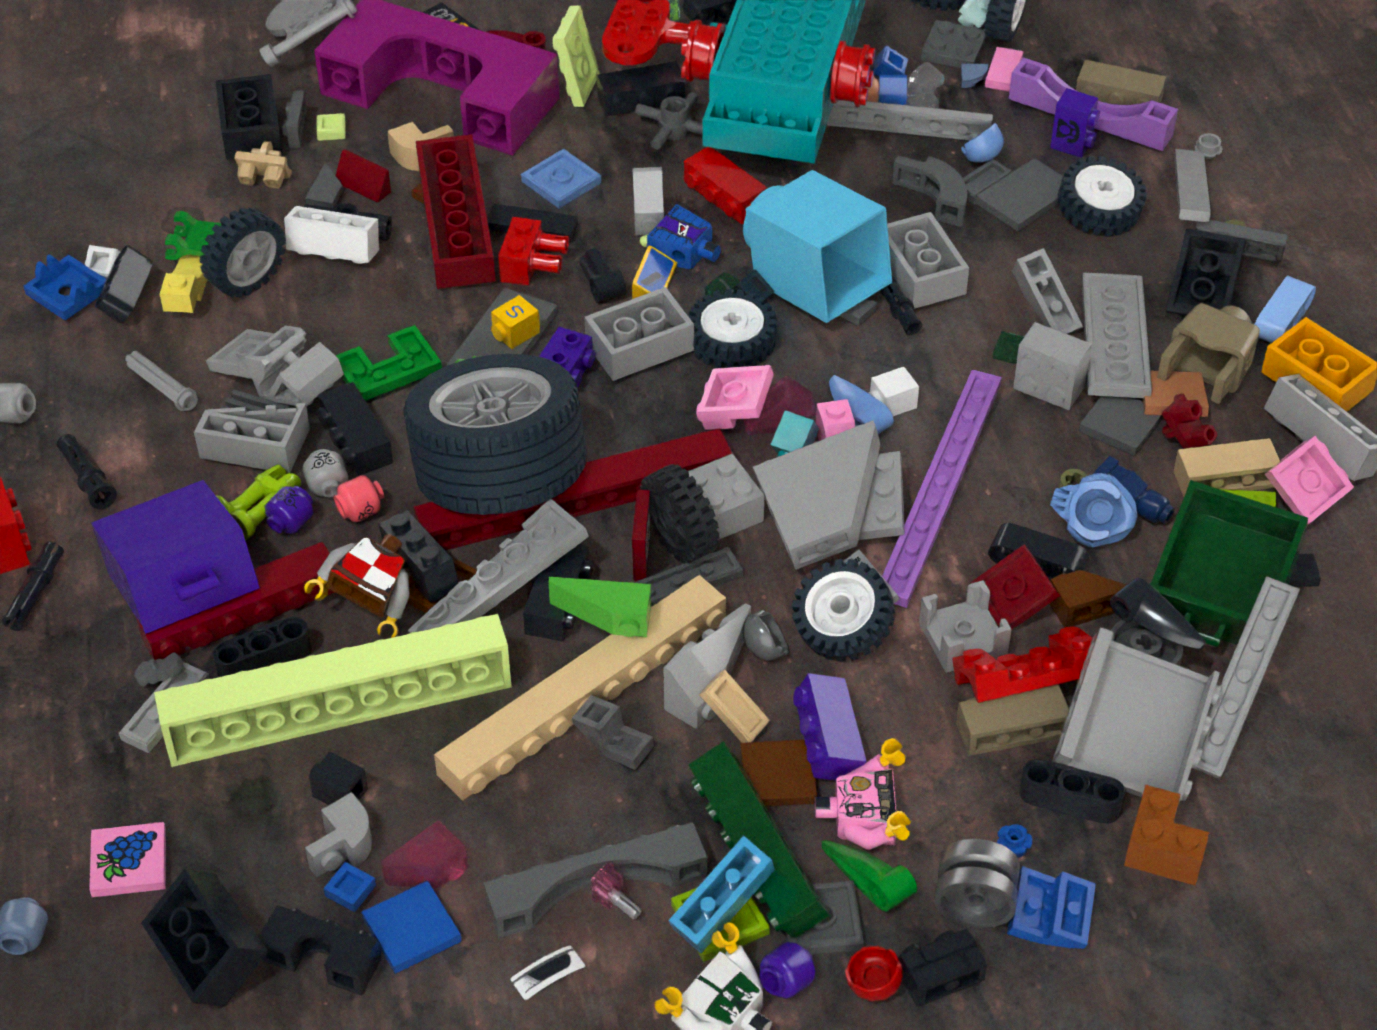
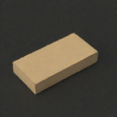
(734, 707)

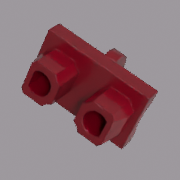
(1185, 425)

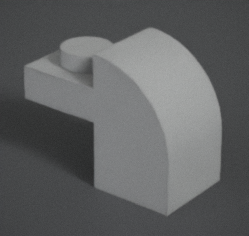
(346, 836)

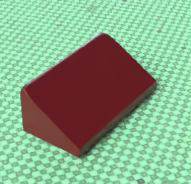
(363, 176)

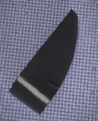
(1151, 610)

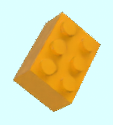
(1323, 361)

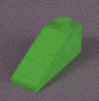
(609, 605)

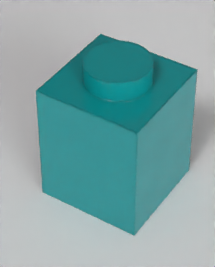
(793, 433)

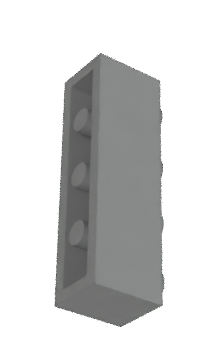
(1311, 414)

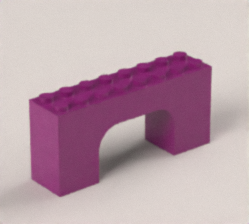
(503, 80)

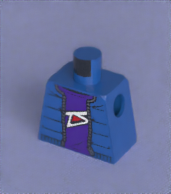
(684, 238)

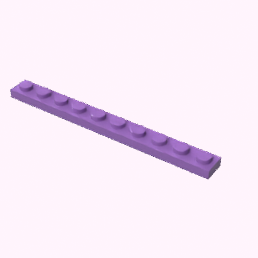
(940, 484)

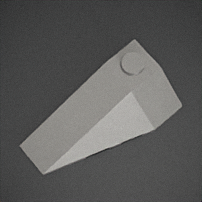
(698, 664)

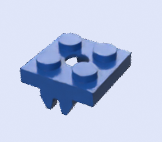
(68, 273)

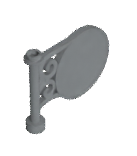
(301, 21)

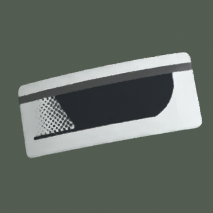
(546, 971)

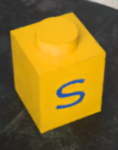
(515, 322)

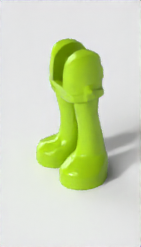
(264, 487)

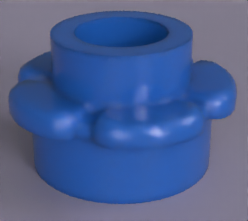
(1018, 846)

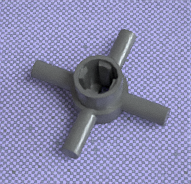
(672, 118)

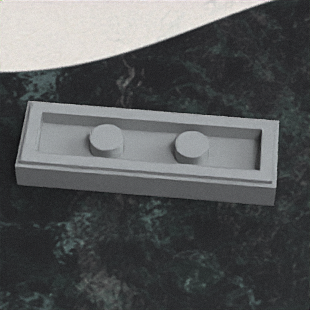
(144, 727)

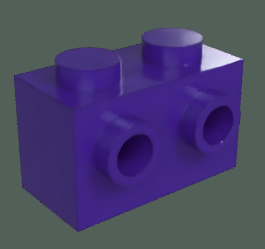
(571, 351)

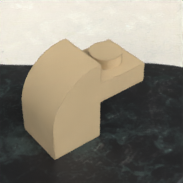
(403, 144)

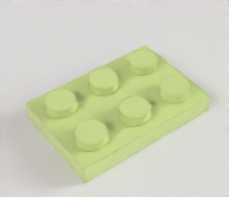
(576, 56)

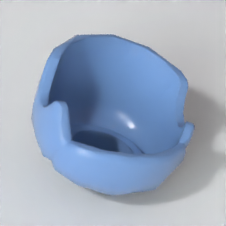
(984, 146)

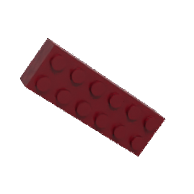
(455, 211)

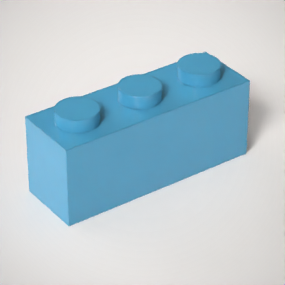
(722, 894)

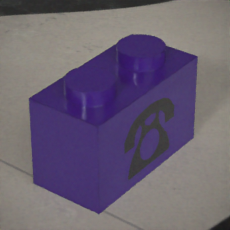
(1074, 123)

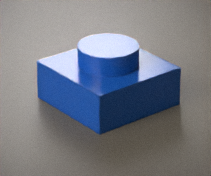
(349, 887)

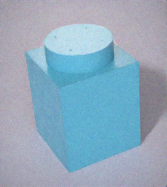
(819, 244)

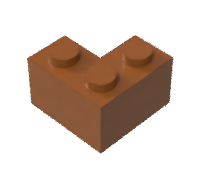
(1161, 844)

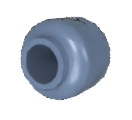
(21, 925)

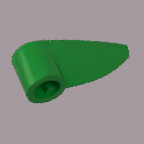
(872, 876)

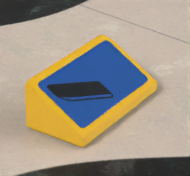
(653, 273)

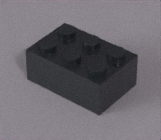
(247, 114)
(204, 937)

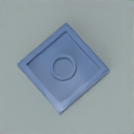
(561, 178)

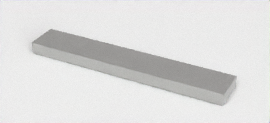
(910, 120)
(1191, 185)
(1245, 674)

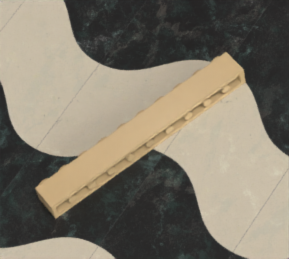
(601, 671)

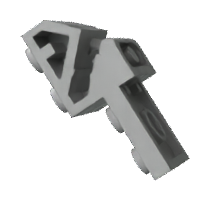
(276, 364)

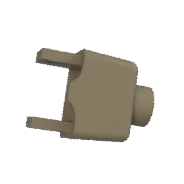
(1212, 343)

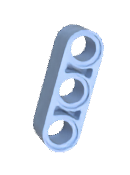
(1285, 308)

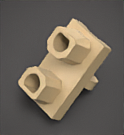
(262, 162)

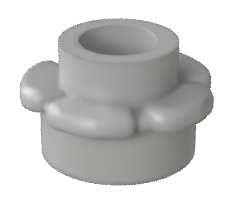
(1210, 145)

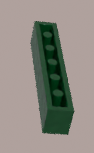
(743, 813)

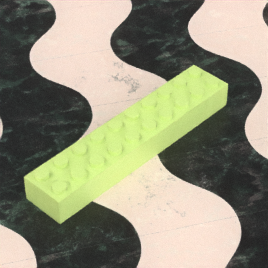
(333, 689)

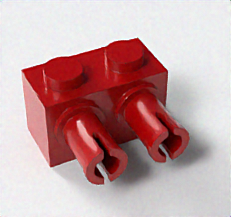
(522, 251)

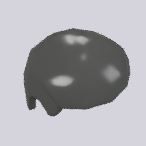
(764, 636)

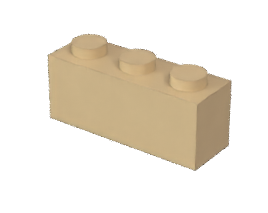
(1227, 465)

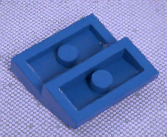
(1052, 909)

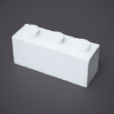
(331, 234)

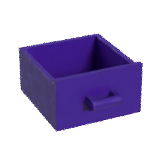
(175, 555)

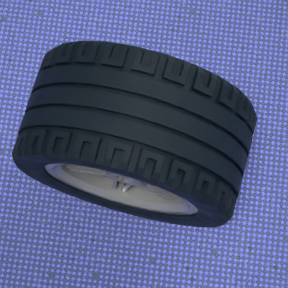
(495, 433)

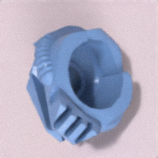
(1096, 509)

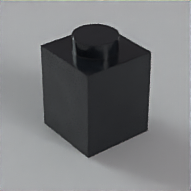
(336, 778)

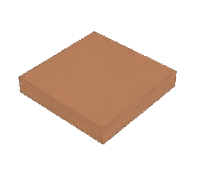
(1178, 382)

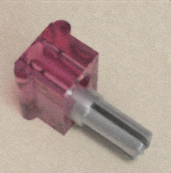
(608, 891)

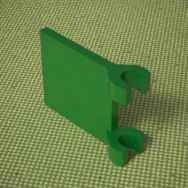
(196, 234)

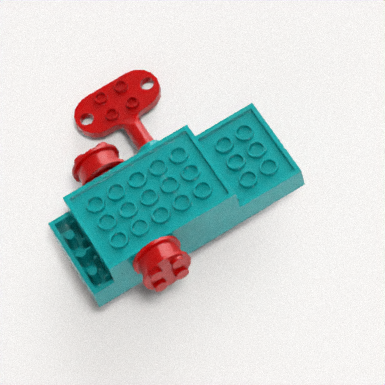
(766, 69)

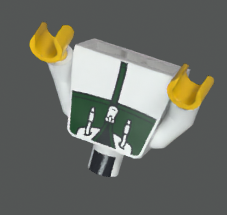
(723, 995)

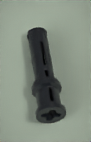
(71, 449)

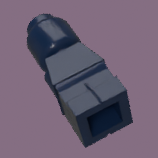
(1149, 502)

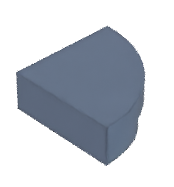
(973, 73)

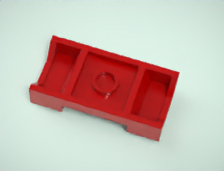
(1025, 672)

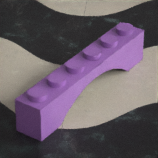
(1143, 123)

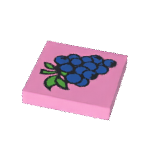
(128, 859)

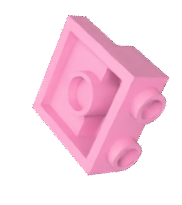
(733, 395)
(1309, 479)

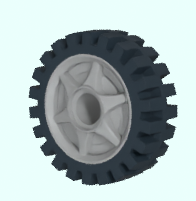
(242, 252)

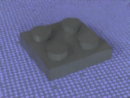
(953, 44)

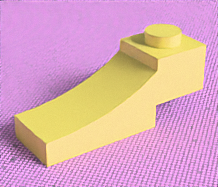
(183, 285)

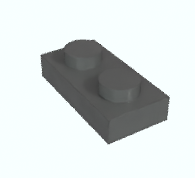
(296, 118)

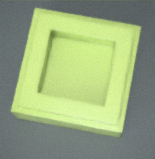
(331, 127)

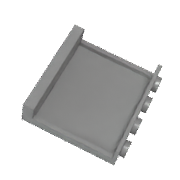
(1136, 718)

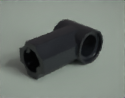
(603, 279)

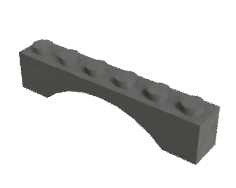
(664, 857)

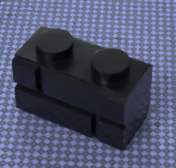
(942, 966)

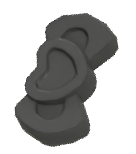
(158, 670)

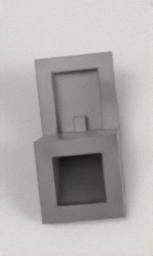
(605, 729)

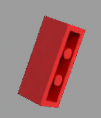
(722, 182)

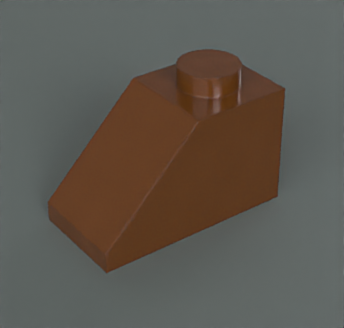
(1083, 597)

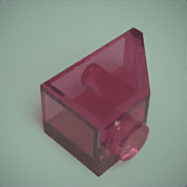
(782, 396)
(428, 856)

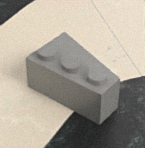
(253, 437)

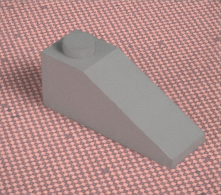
(1045, 292)

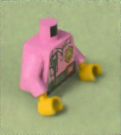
(866, 802)

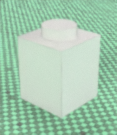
(895, 390)

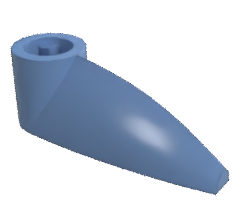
(862, 404)

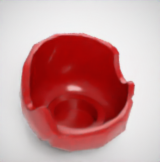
(874, 973)

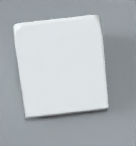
(101, 259)

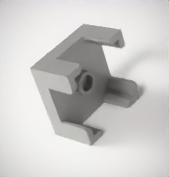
(963, 626)

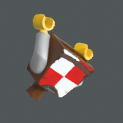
(368, 576)

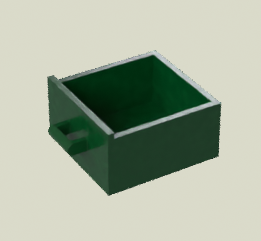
(1222, 556)

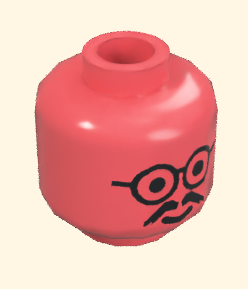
(358, 498)

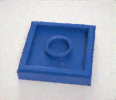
(411, 926)

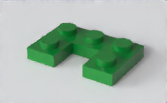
(412, 362)

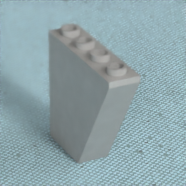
(821, 493)

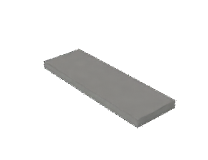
(1118, 335)

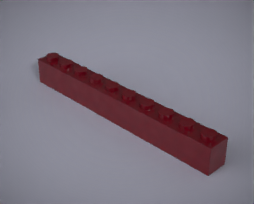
(600, 486)

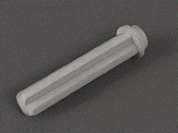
(183, 398)

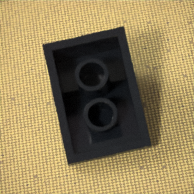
(1206, 271)

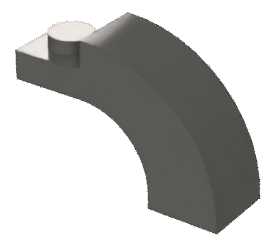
(937, 181)

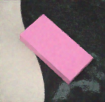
(1001, 68)

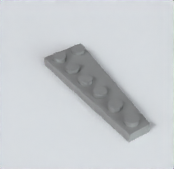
(543, 541)

